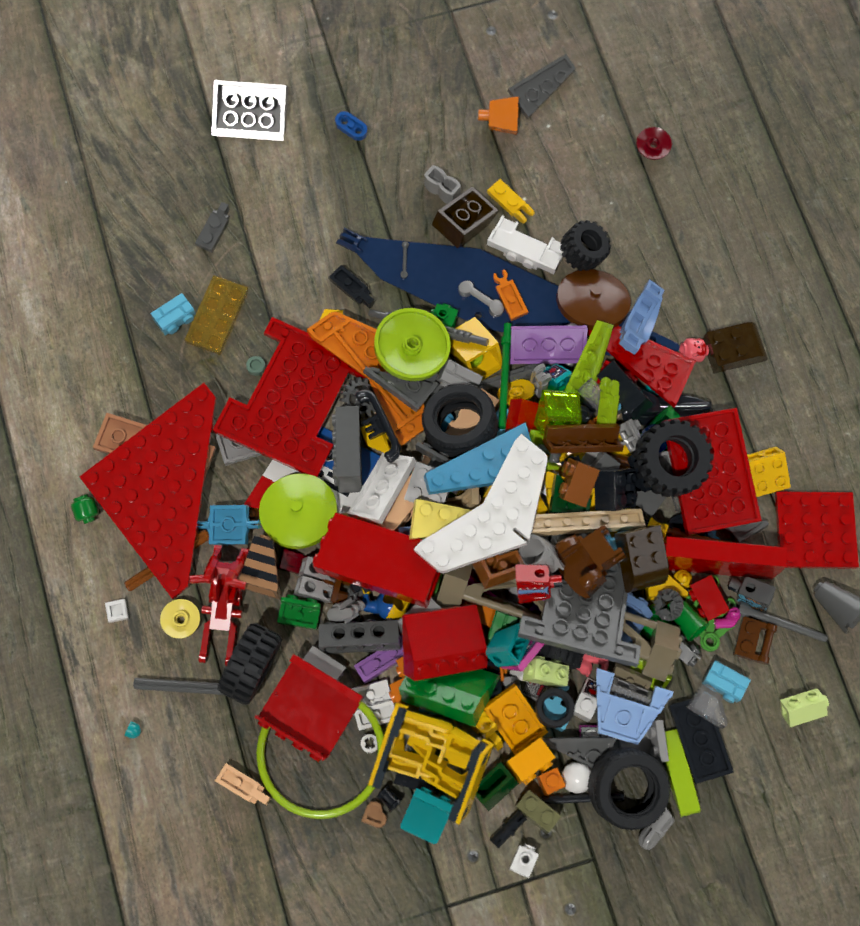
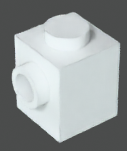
(524, 860)

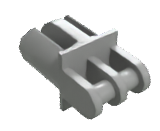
(345, 610)

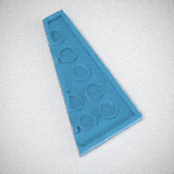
(476, 467)

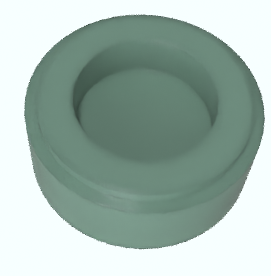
(255, 365)

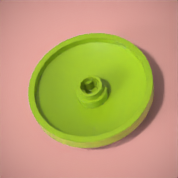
(412, 344)
(297, 510)

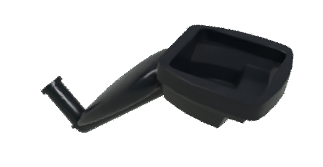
(685, 406)

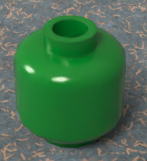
(85, 509)

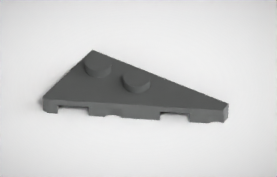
(583, 749)

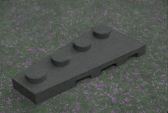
(541, 85)

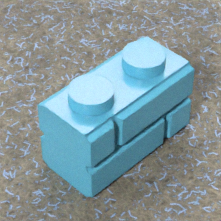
(173, 314)
(726, 682)

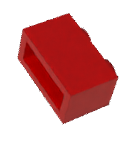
(708, 598)

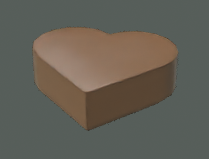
(374, 816)

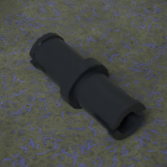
(508, 829)

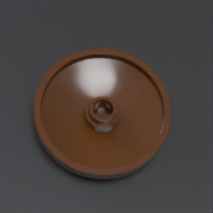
(591, 297)

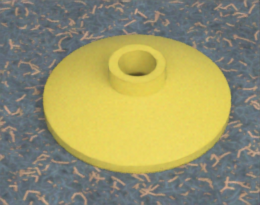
(175, 610)

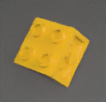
(769, 471)

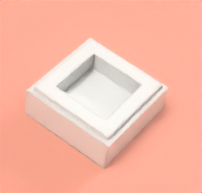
(116, 610)

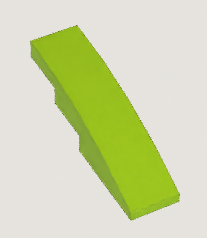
(680, 776)

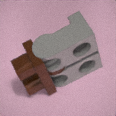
(318, 586)

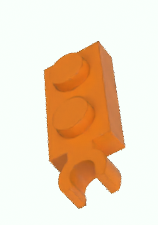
(510, 297)

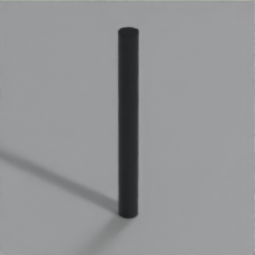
(580, 798)

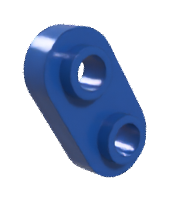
(352, 126)

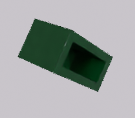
(495, 786)

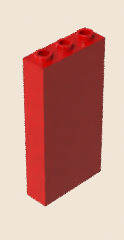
(725, 558)
(375, 560)

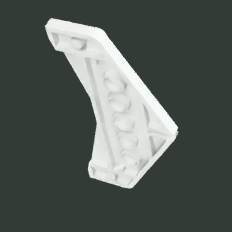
(491, 526)

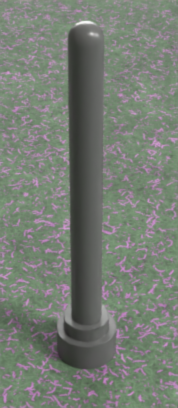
(747, 610)

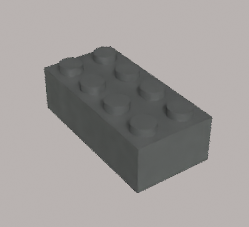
(347, 449)

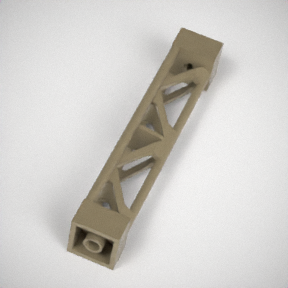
(656, 654)

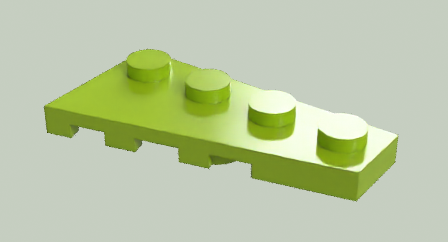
(591, 357)

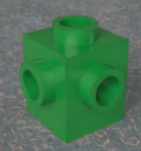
(445, 314)

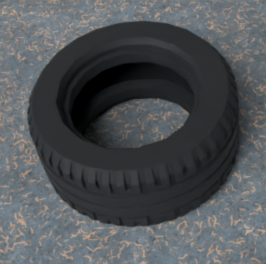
(453, 399)
(657, 788)

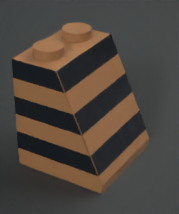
(261, 568)

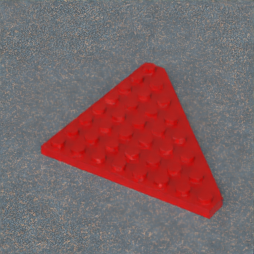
(156, 487)

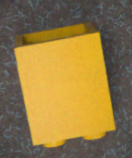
(465, 352)

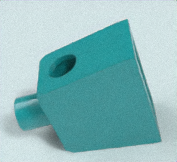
(506, 647)

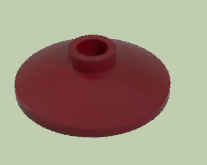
(656, 137)

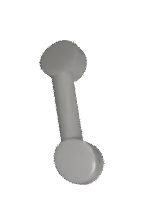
(495, 306)

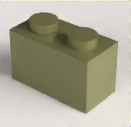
(537, 812)

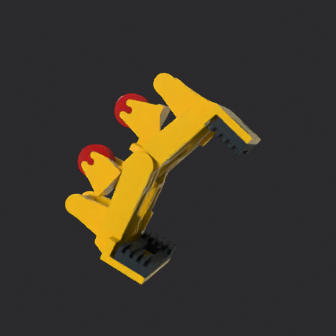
(425, 737)

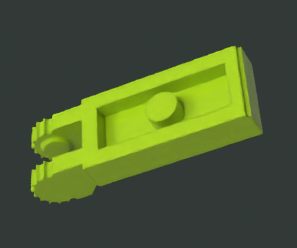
(608, 401)

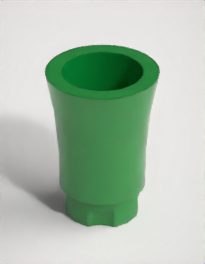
(690, 622)

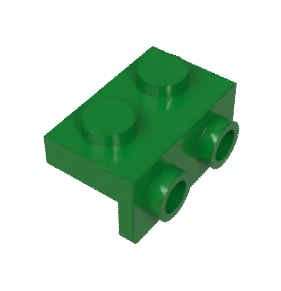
(299, 612)

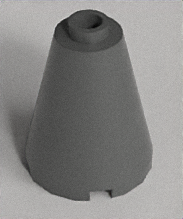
(839, 604)

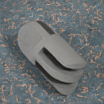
(652, 834)

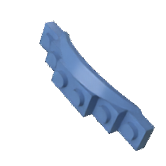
(641, 318)

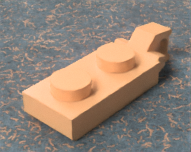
(241, 785)

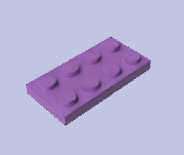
(547, 344)

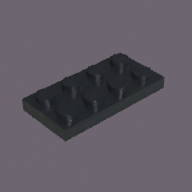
(701, 744)

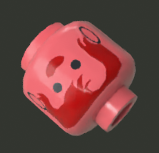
(694, 348)

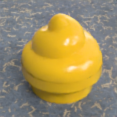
(683, 578)

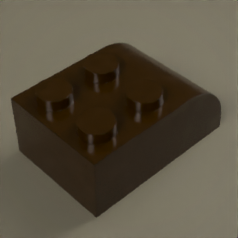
(464, 217)
(734, 347)
(645, 558)

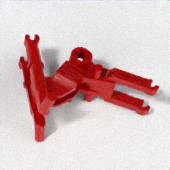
(224, 595)

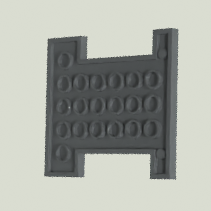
(582, 624)

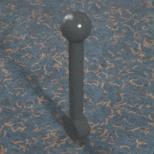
(404, 274)

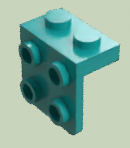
(426, 815)

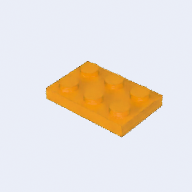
(515, 719)

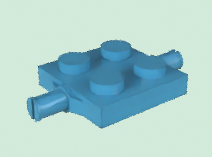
(229, 524)

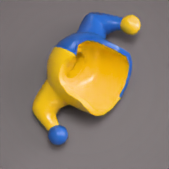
(385, 606)

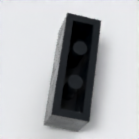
(630, 395)

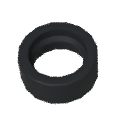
(569, 708)

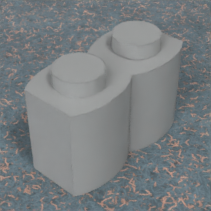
(444, 186)

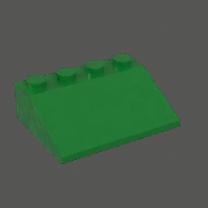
(454, 696)

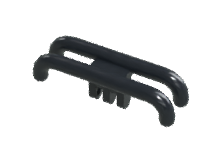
(379, 424)

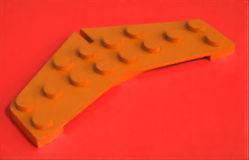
(355, 346)

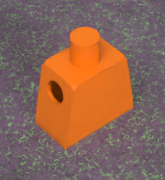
(501, 115)

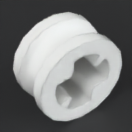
(363, 744)

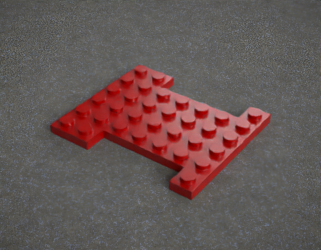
(289, 402)

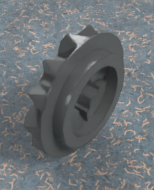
(676, 605)

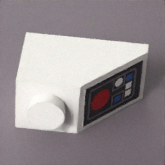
(586, 701)

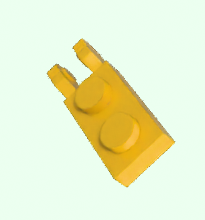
(510, 201)

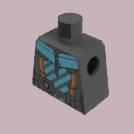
(759, 594)

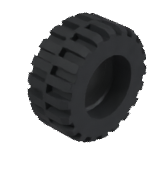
(697, 454)
(249, 663)

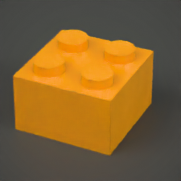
(529, 761)

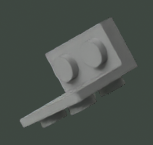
(652, 743)

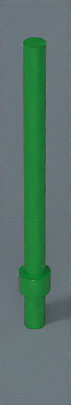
(505, 342)

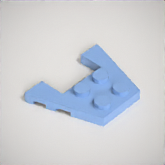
(623, 717)

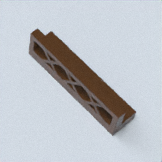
(584, 437)

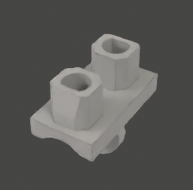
(630, 434)

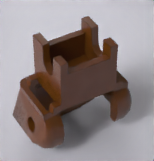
(587, 561)

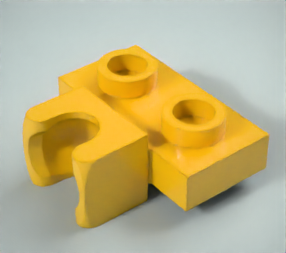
(487, 730)

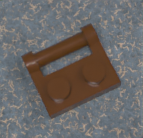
(748, 639)

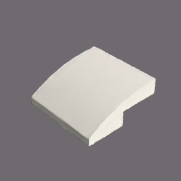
(378, 700)

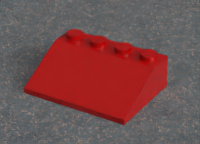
(443, 642)

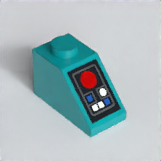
(559, 375)

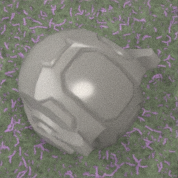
(540, 552)

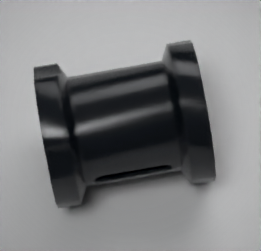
(389, 798)

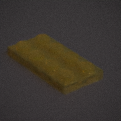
(216, 315)

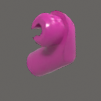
(729, 621)

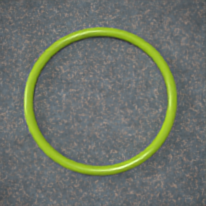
(315, 814)

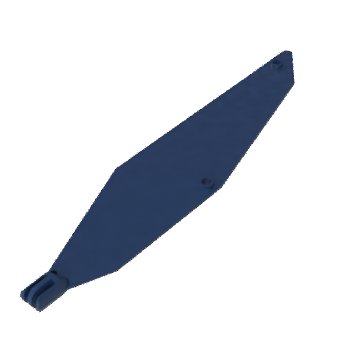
(439, 269)

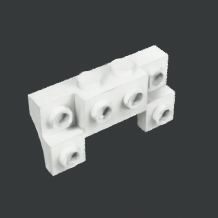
(524, 248)

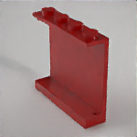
(309, 709)

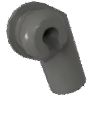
(554, 457)

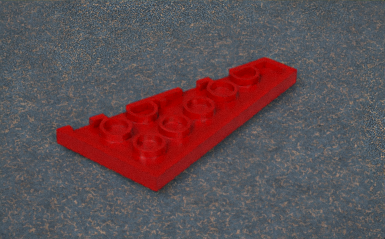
(655, 365)

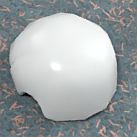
(576, 777)

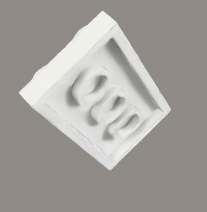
(381, 489)

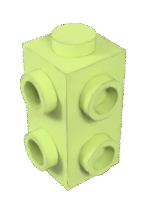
(547, 673)
(804, 707)

